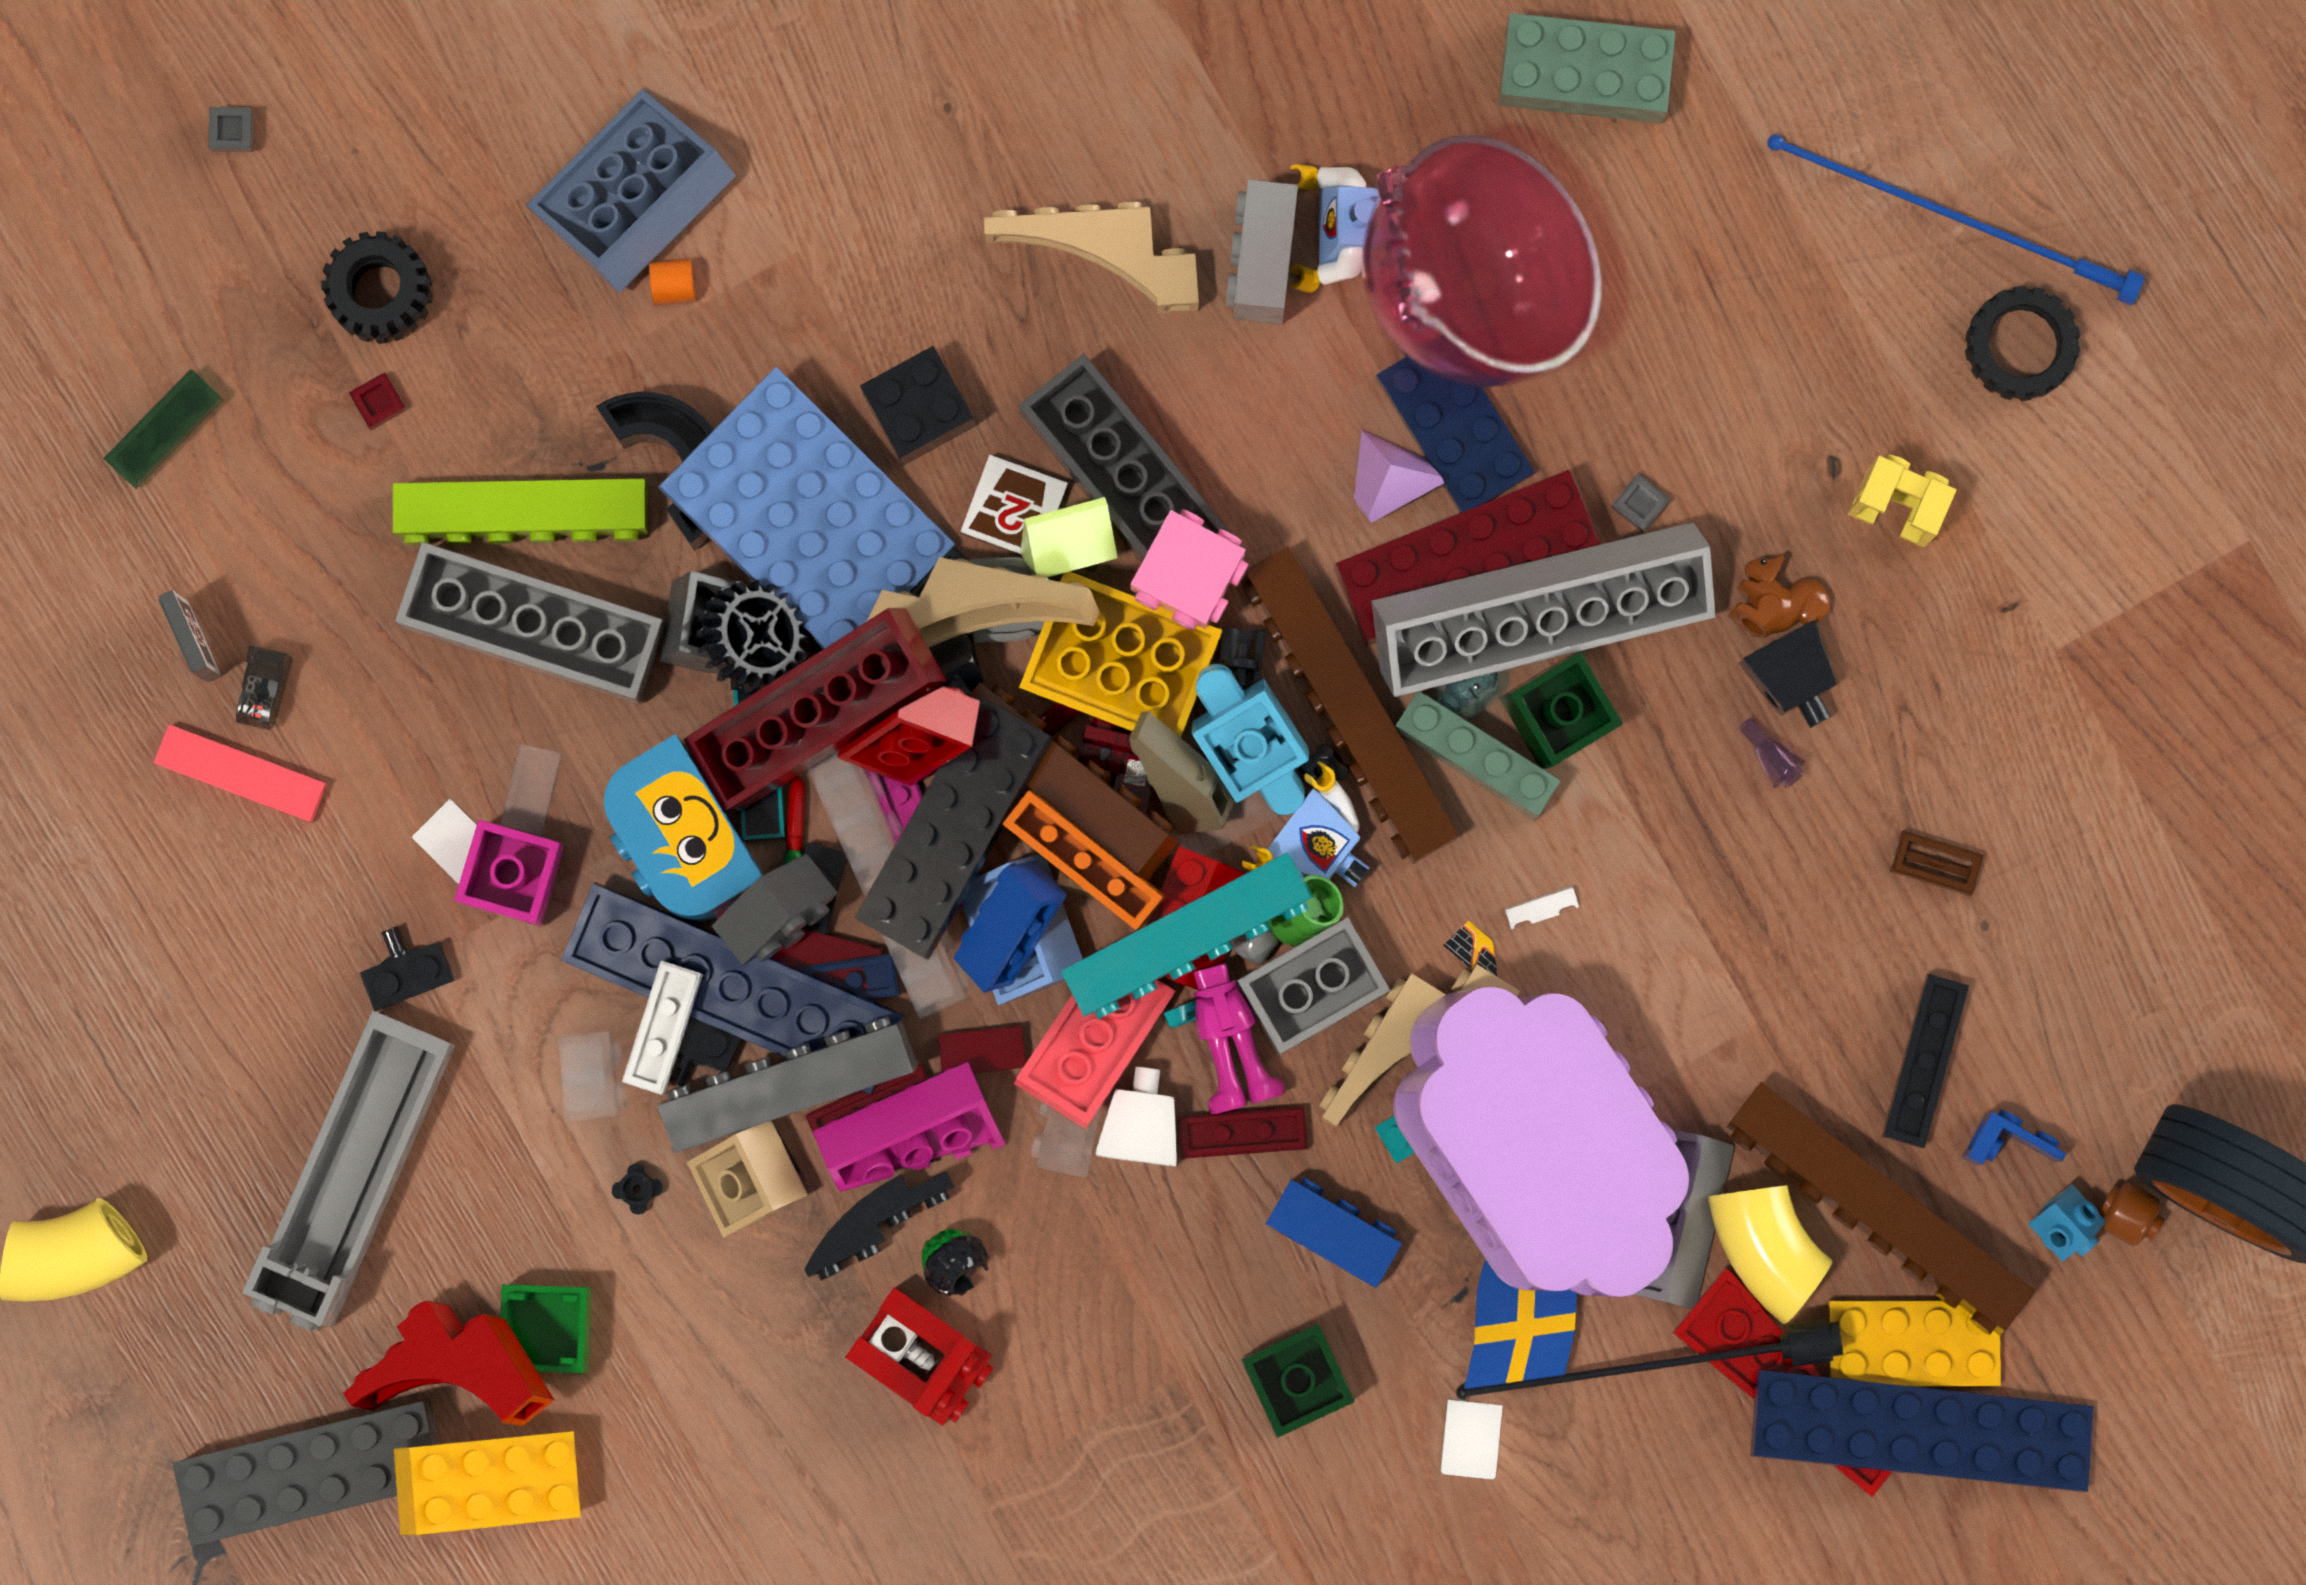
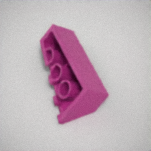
(909, 1130)

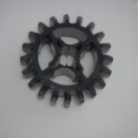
(725, 620)

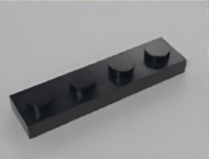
(1925, 1061)

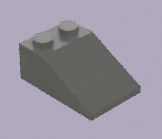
(685, 605)

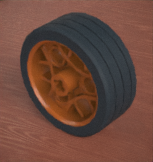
(2228, 1179)

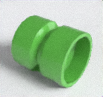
(1323, 912)

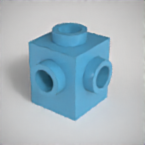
(2068, 1224)

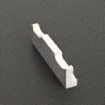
(1541, 907)

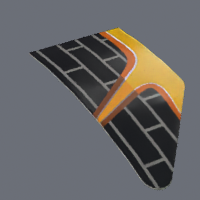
(1473, 948)

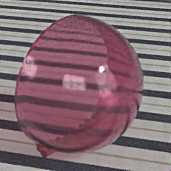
(1480, 264)

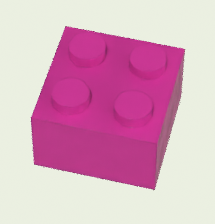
(509, 873)

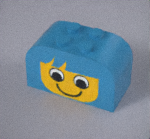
(677, 834)

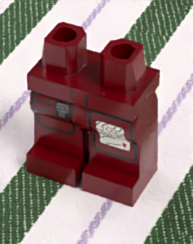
(1114, 755)

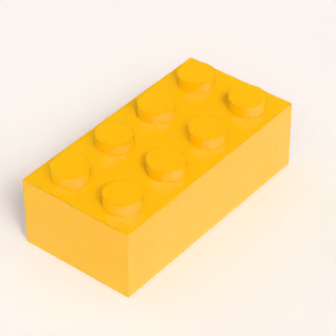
(486, 1483)

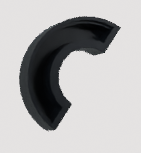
(663, 420)

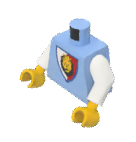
(1342, 224)
(1320, 833)

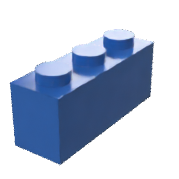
(1009, 925)
(1334, 1231)

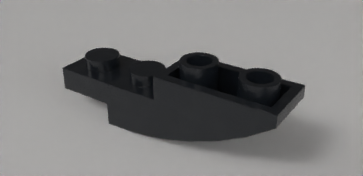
(859, 1228)

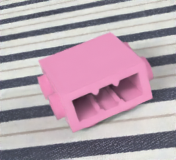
(1189, 570)

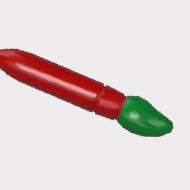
(795, 820)

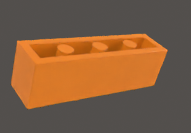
(1083, 860)

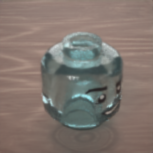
(1469, 695)

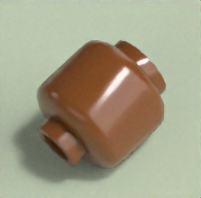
(2131, 1214)

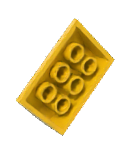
(1123, 663)

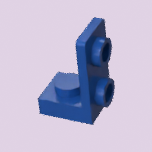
(1986, 1143)

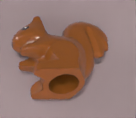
(1771, 605)

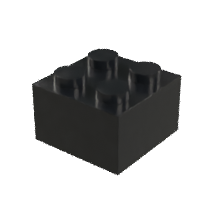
(917, 405)

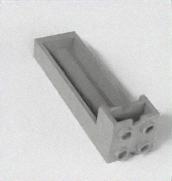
(349, 1174)

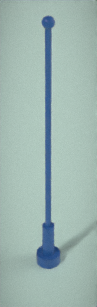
(2127, 286)

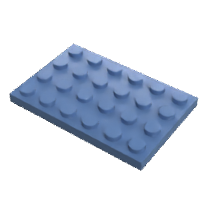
(804, 510)

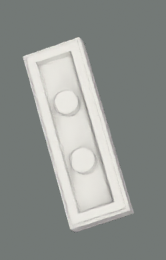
(662, 1027)

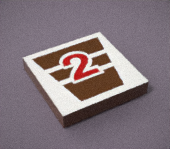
(1007, 497)

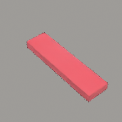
(240, 773)

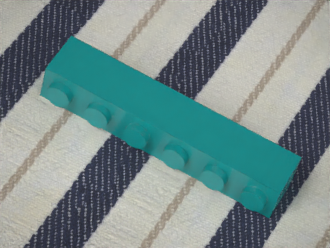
(1188, 934)

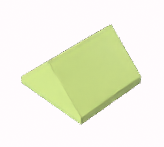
(1068, 538)

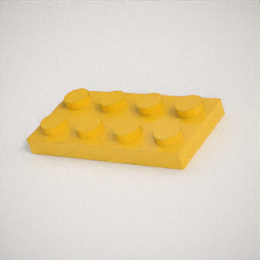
(1913, 1344)

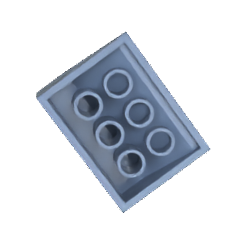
(631, 190)

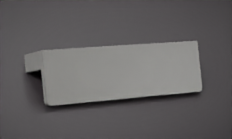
(1692, 1222)

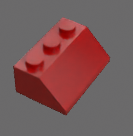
(917, 737)
(1186, 881)

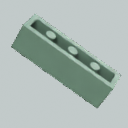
(1476, 755)

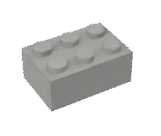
(1262, 251)
(1313, 986)

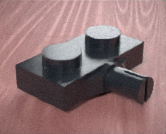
(405, 972)
(703, 1047)

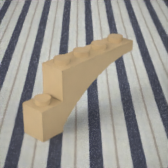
(1111, 238)
(977, 597)
(1391, 1035)

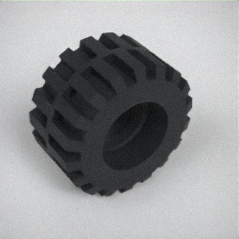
(357, 259)

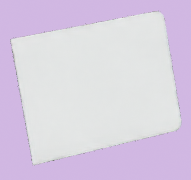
(447, 838)
(1471, 1439)

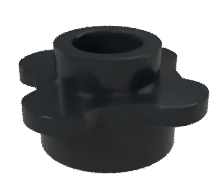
(1329, 757)
(637, 1201)

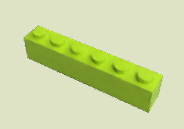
(521, 510)

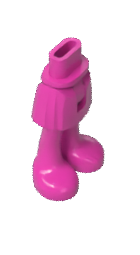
(1223, 1013)

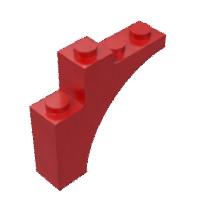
(477, 1357)

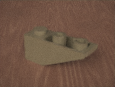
(1181, 777)

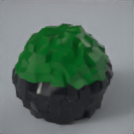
(951, 1260)

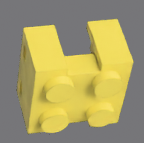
(1925, 496)

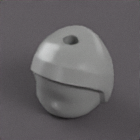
(1257, 949)

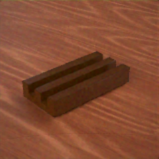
(1902, 853)

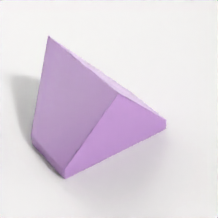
(1390, 476)

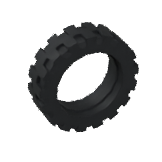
(2047, 308)

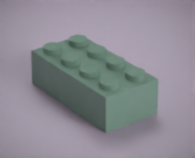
(1586, 68)

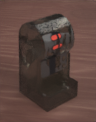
(263, 687)

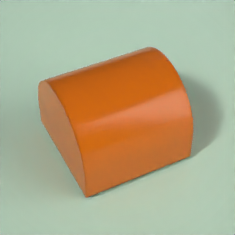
(672, 282)

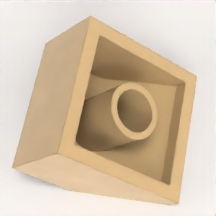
(747, 1178)

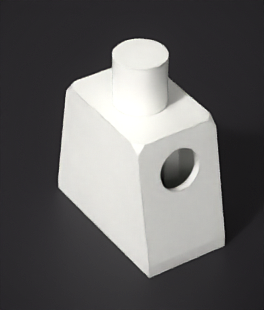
(1140, 1123)

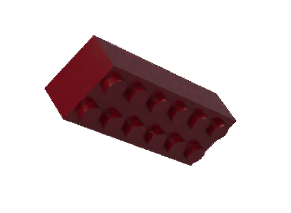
(1496, 535)
(815, 709)

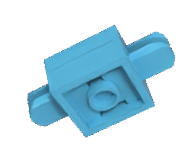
(1250, 740)

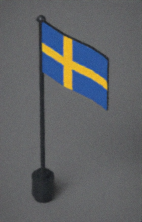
(1529, 1335)

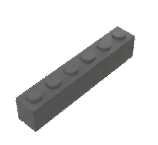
(787, 1085)

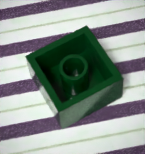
(1560, 710)
(1297, 1380)

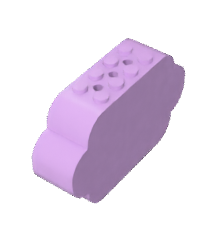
(1542, 1142)

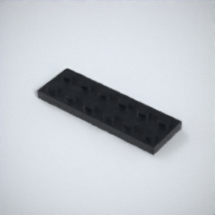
(953, 831)

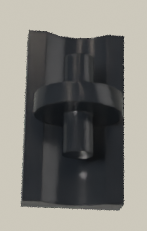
(1243, 654)

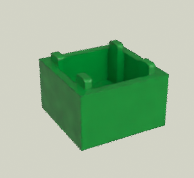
(550, 1324)

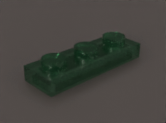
(163, 429)

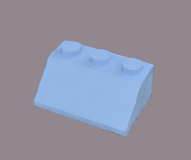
(1051, 955)

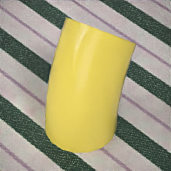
(1769, 1248)
(68, 1254)

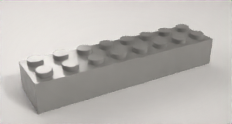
(1544, 609)

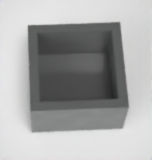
(775, 910)

